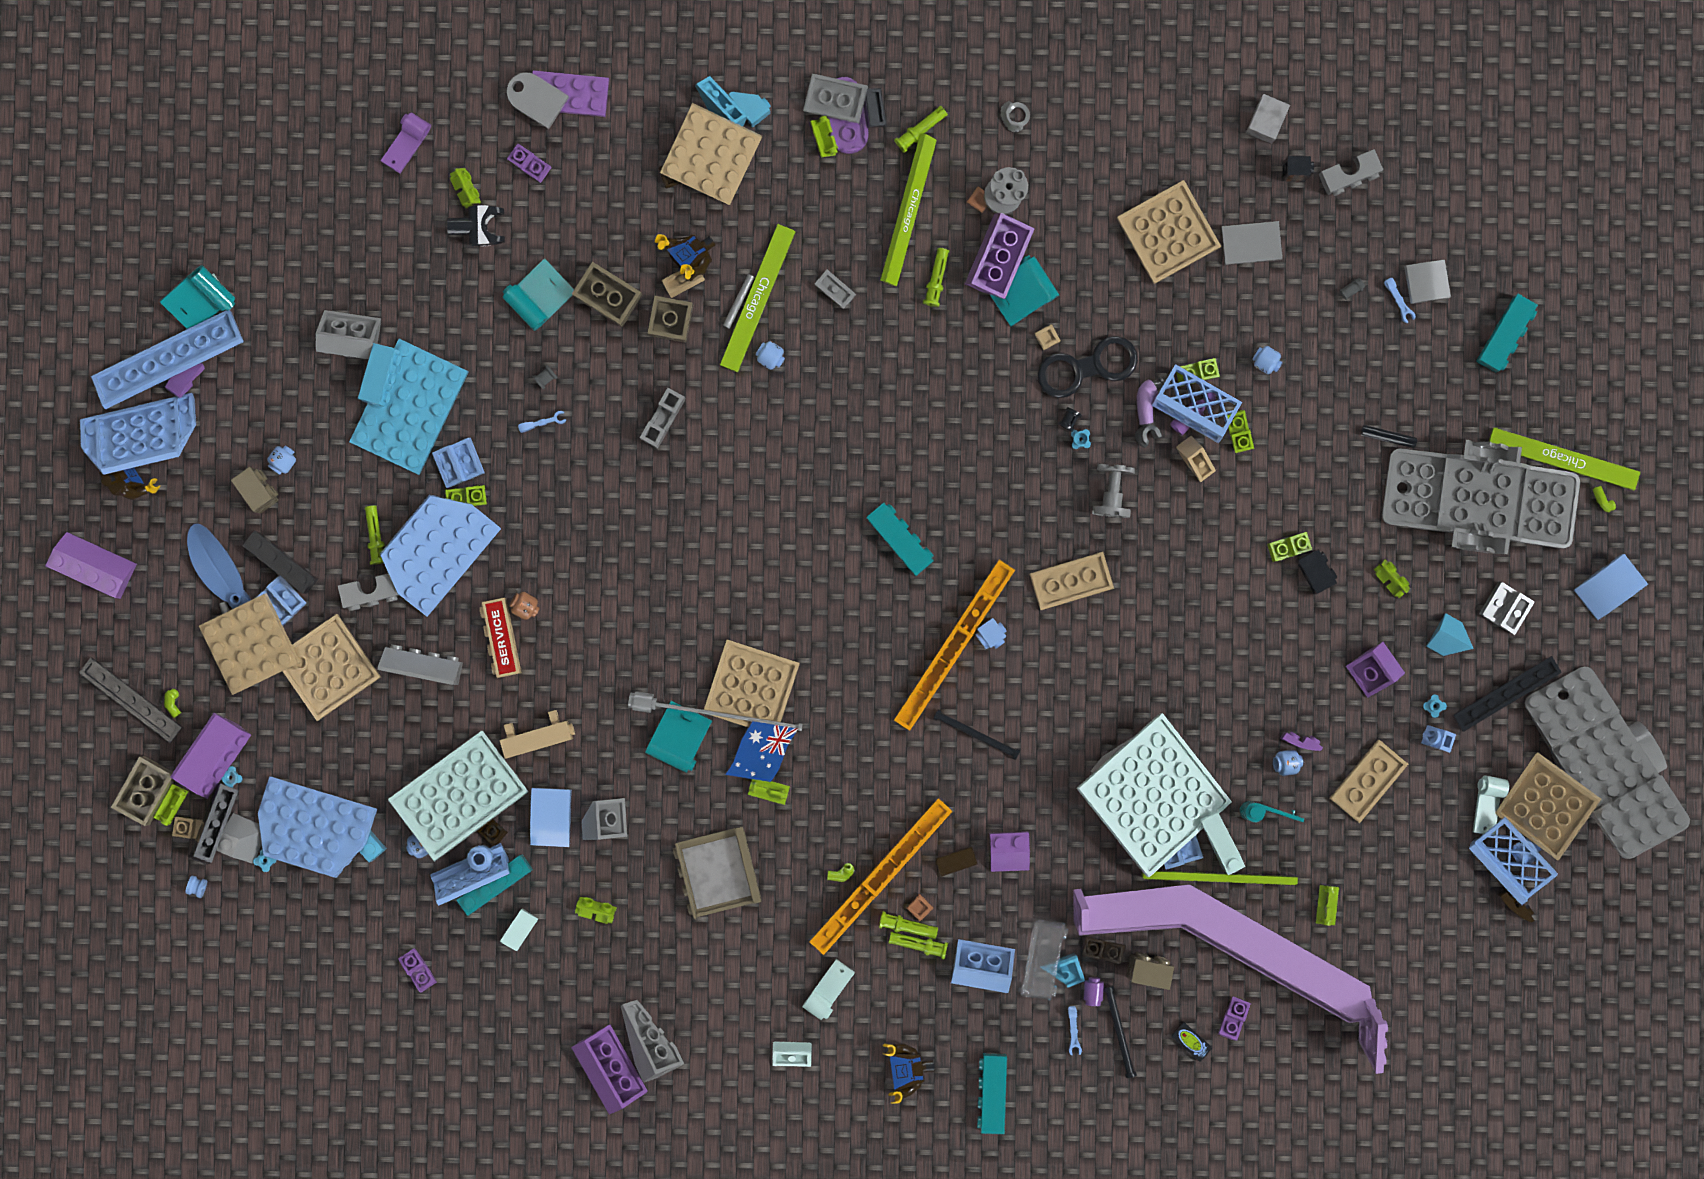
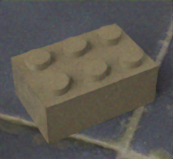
(607, 294)
(143, 791)
(1150, 971)

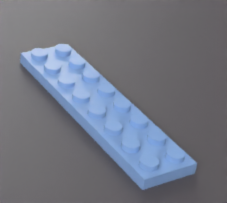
(167, 359)

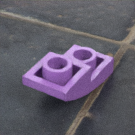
(529, 163)
(182, 382)
(1306, 743)
(417, 970)
(1234, 1018)

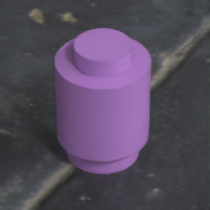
(1093, 991)

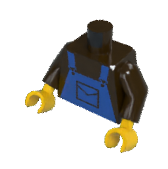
(688, 253)
(127, 484)
(906, 1070)

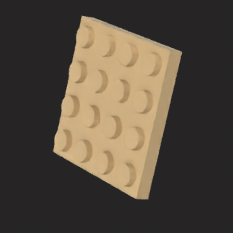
(711, 154)
(1168, 232)
(249, 644)
(329, 668)
(751, 684)
(1548, 806)

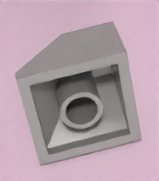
(605, 820)
(241, 839)

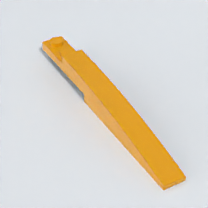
(954, 644)
(880, 876)

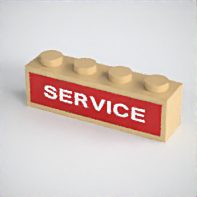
(501, 638)

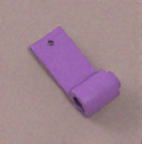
(407, 142)

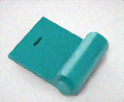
(1027, 291)
(536, 296)
(199, 297)
(678, 739)
(1255, 812)

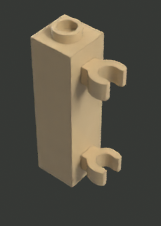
(536, 739)

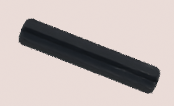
(1388, 436)

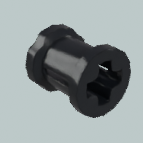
(1069, 419)

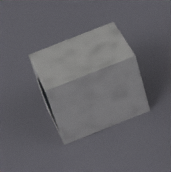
(1267, 119)

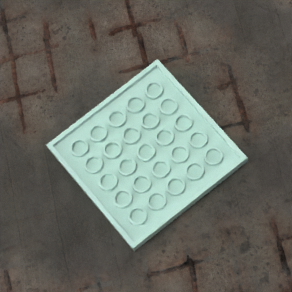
(1153, 794)

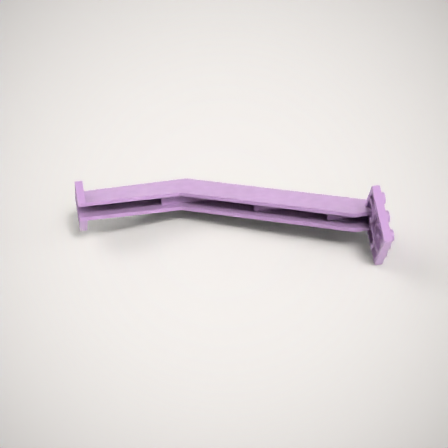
(1245, 941)

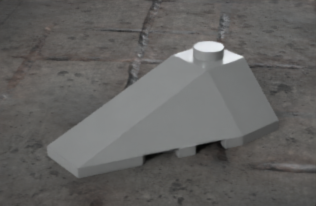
(649, 1047)

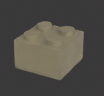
(670, 319)
(255, 490)

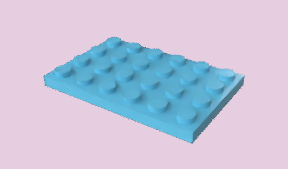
(416, 410)

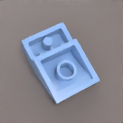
(1610, 586)
(550, 817)

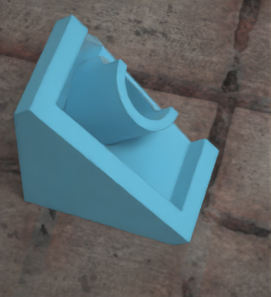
(1449, 637)
(1069, 970)

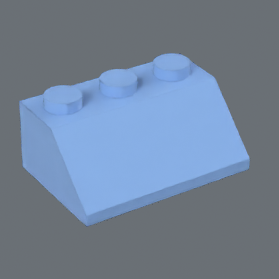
(983, 966)

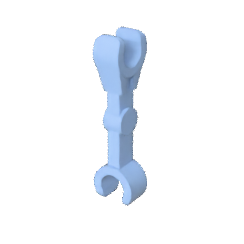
(1391, 286)
(523, 427)
(1072, 1012)

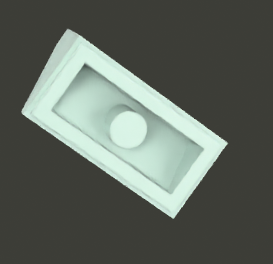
(519, 929)
(792, 1054)

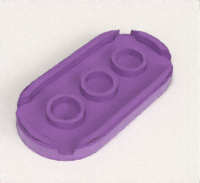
(848, 135)

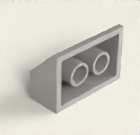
(347, 334)

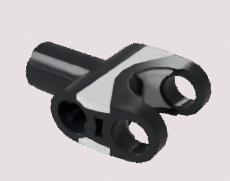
(476, 225)

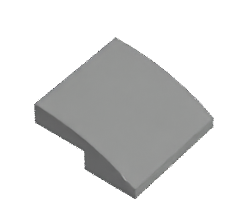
(1427, 281)
(1506, 607)

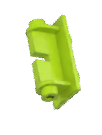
(826, 143)
(462, 179)
(1397, 583)
(769, 791)
(170, 804)
(1327, 905)
(587, 906)

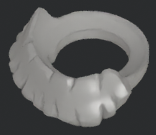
(1006, 110)

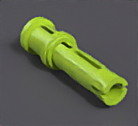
(913, 133)
(934, 287)
(375, 545)
(899, 924)
(927, 946)

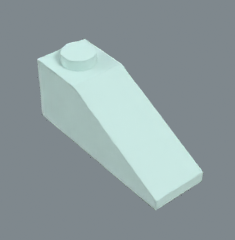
(1222, 843)

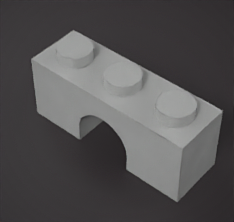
(1336, 180)
(663, 418)
(353, 596)

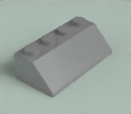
(421, 666)

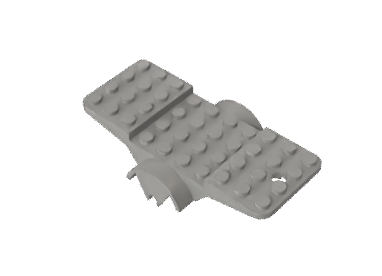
(1482, 497)
(1609, 760)

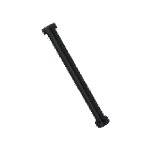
(976, 734)
(1120, 1032)

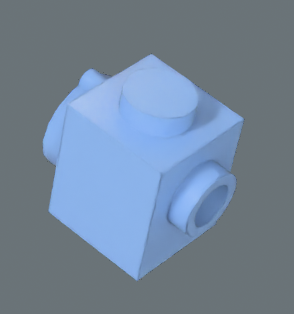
(991, 634)
(1438, 738)

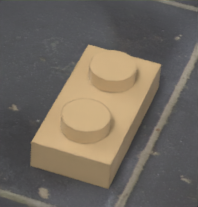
(678, 283)

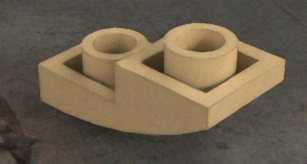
(186, 827)

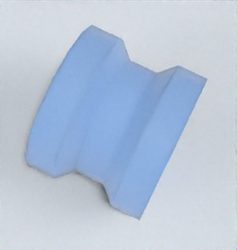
(196, 886)

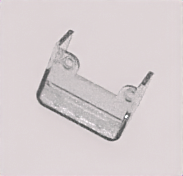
(1043, 958)

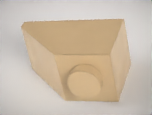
(1196, 458)

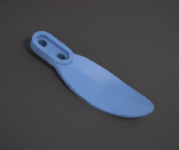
(215, 566)

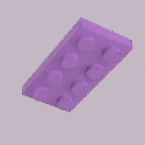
(586, 93)

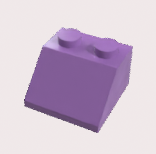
(1375, 669)
(1009, 851)

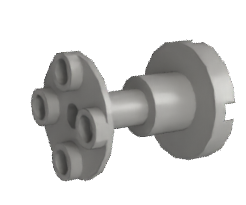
(1006, 190)
(1113, 499)

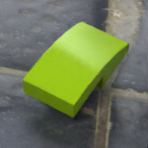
(1204, 370)
(1240, 432)
(473, 495)
(1289, 547)

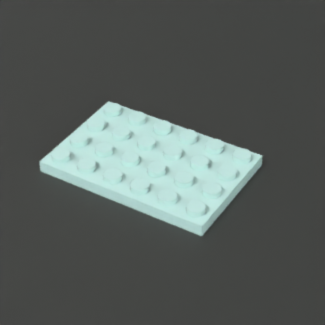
(458, 795)

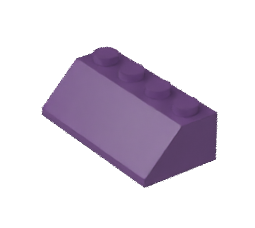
(999, 255)
(91, 565)
(210, 755)
(609, 1069)

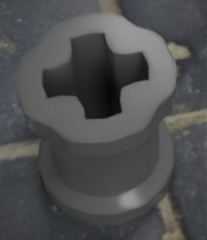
(545, 377)

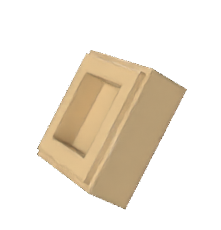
(1047, 337)

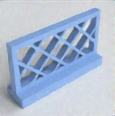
(1192, 418)
(461, 873)
(1503, 873)

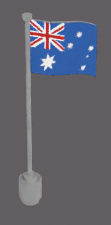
(760, 748)

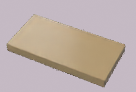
(1071, 581)
(1368, 781)

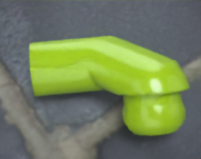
(1600, 496)
(169, 702)
(843, 874)

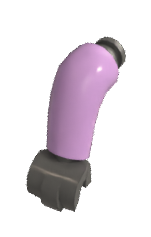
(1145, 397)

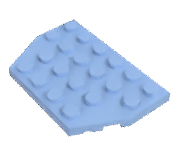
(138, 433)
(436, 549)
(312, 827)

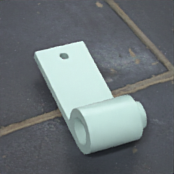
(1488, 801)
(828, 989)

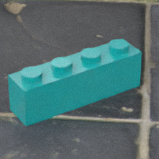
(1507, 332)
(899, 538)
(478, 897)
(993, 1093)

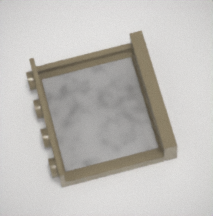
(717, 872)

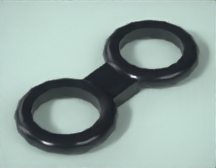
(1087, 367)

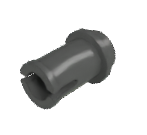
(1352, 288)

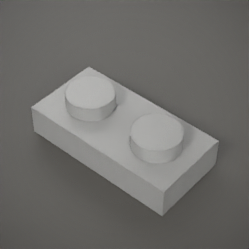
(835, 289)

